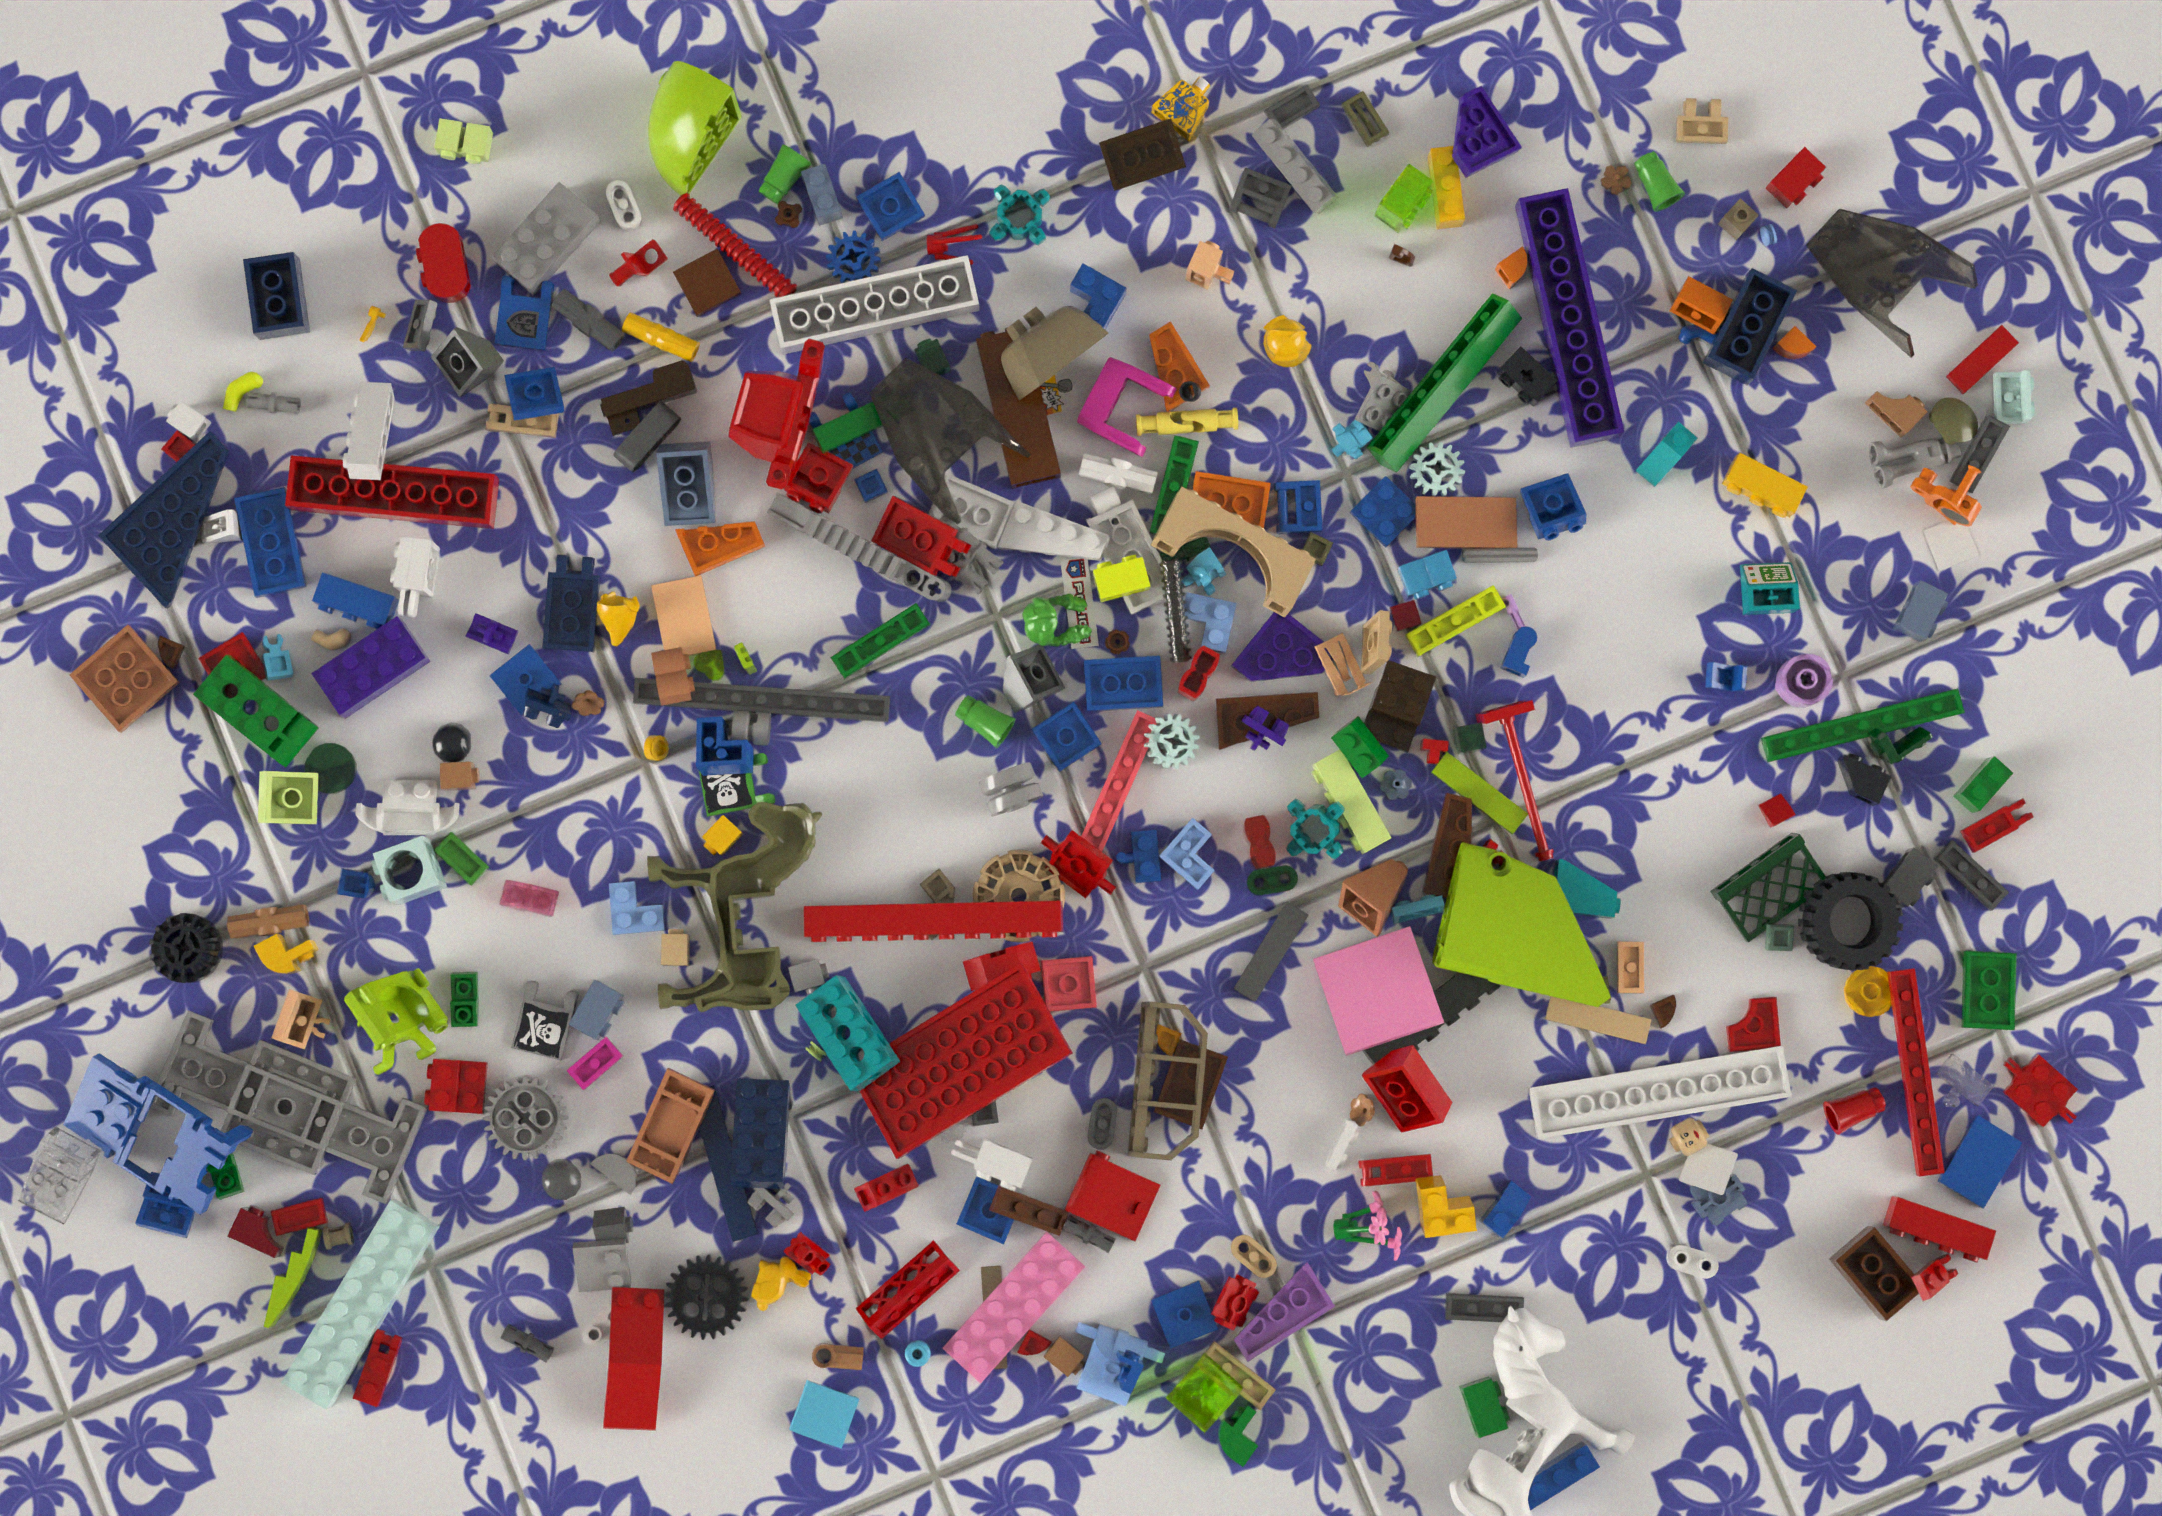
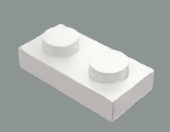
(1347, 1136)

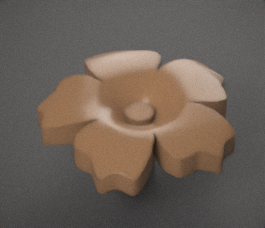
(1616, 179)

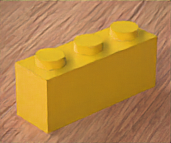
(1446, 188)
(1764, 485)

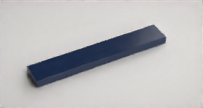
(719, 1153)

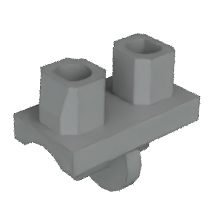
(780, 1212)

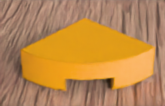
(1167, 1039)

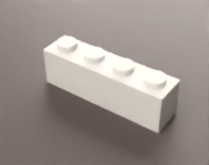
(369, 431)

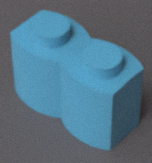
(1427, 574)

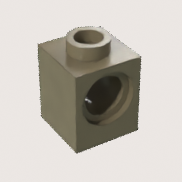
(1738, 219)

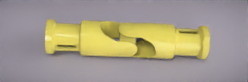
(1204, 421)

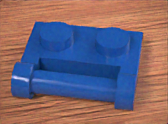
(1307, 506)

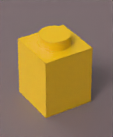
(721, 836)

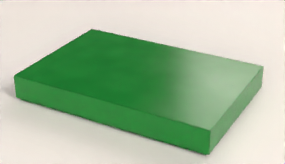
(1989, 990)

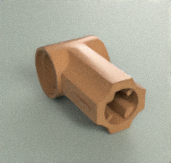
(841, 1356)

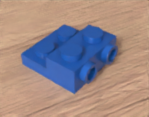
(1554, 507)

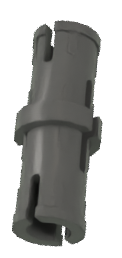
(1089, 1234)
(527, 1343)

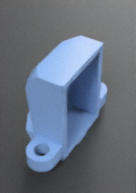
(1102, 1365)

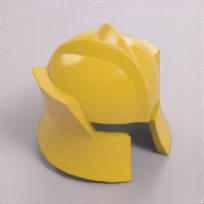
(1286, 342)

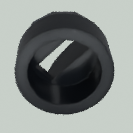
(1185, 391)

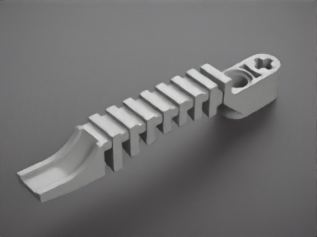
(857, 548)

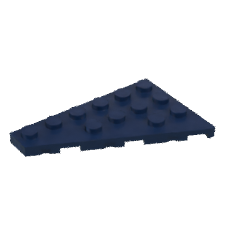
(164, 522)

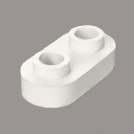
(624, 205)
(1693, 1261)
(601, 1323)

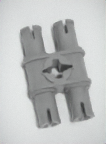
(976, 553)

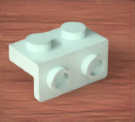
(2013, 397)

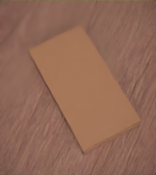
(1466, 522)

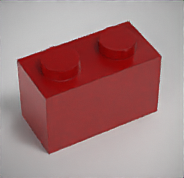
(1796, 177)

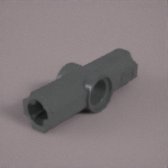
(588, 320)

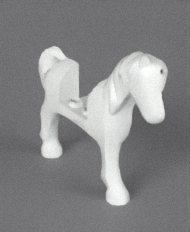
(1502, 1485)

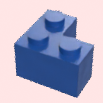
(1101, 293)
(717, 753)

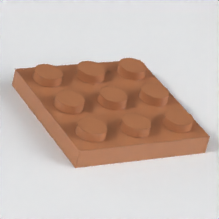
(124, 678)

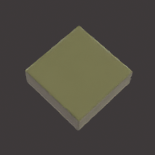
(1317, 548)

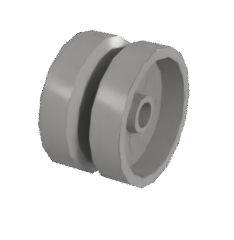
(1009, 785)

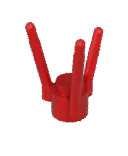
(938, 243)

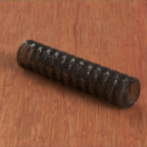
(1175, 610)

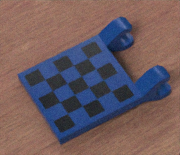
(858, 450)

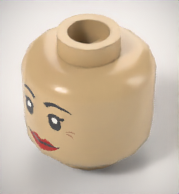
(1688, 1136)

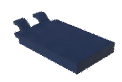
(571, 607)

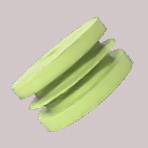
(816, 1051)

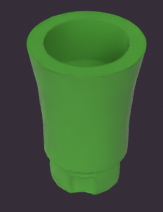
(783, 174)
(1658, 182)
(985, 720)

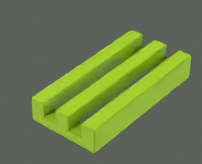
(745, 658)

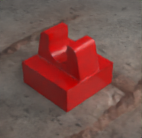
(1433, 749)

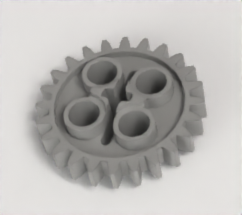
(541, 1100)

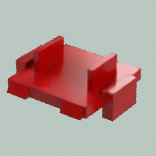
(1234, 1302)

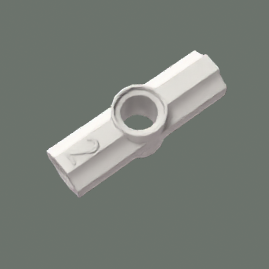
(1117, 473)

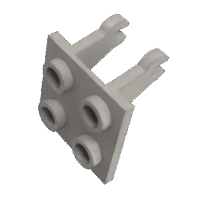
(1382, 399)

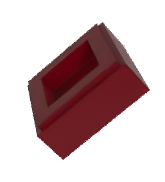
(1405, 615)

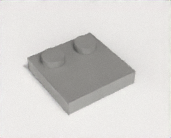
(601, 1265)

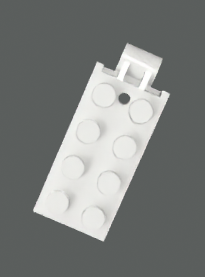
(1127, 539)

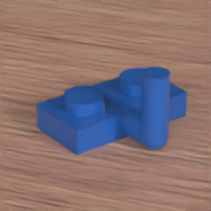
(1144, 856)

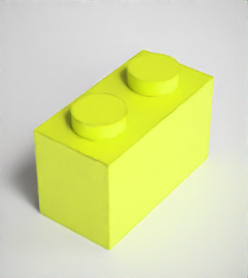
(1121, 578)

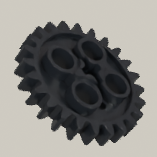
(729, 1299)

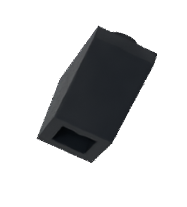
(1862, 780)

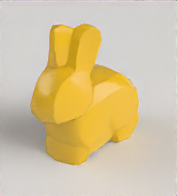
(773, 1281)

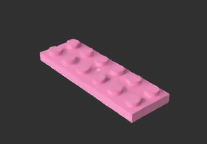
(1013, 1307)

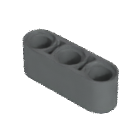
(647, 436)

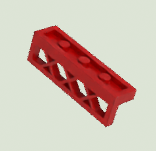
(909, 1293)

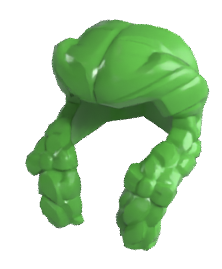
(1042, 621)

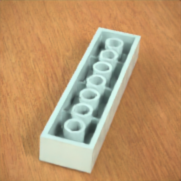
(360, 1304)

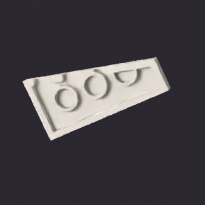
(1046, 533)

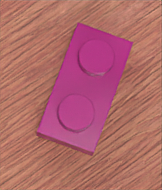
(595, 1063)

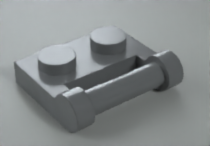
(1261, 189)

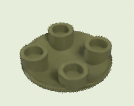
(1954, 420)

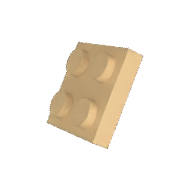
(1376, 642)

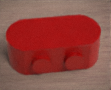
(443, 263)

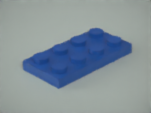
(270, 542)

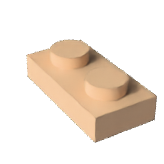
(1630, 967)

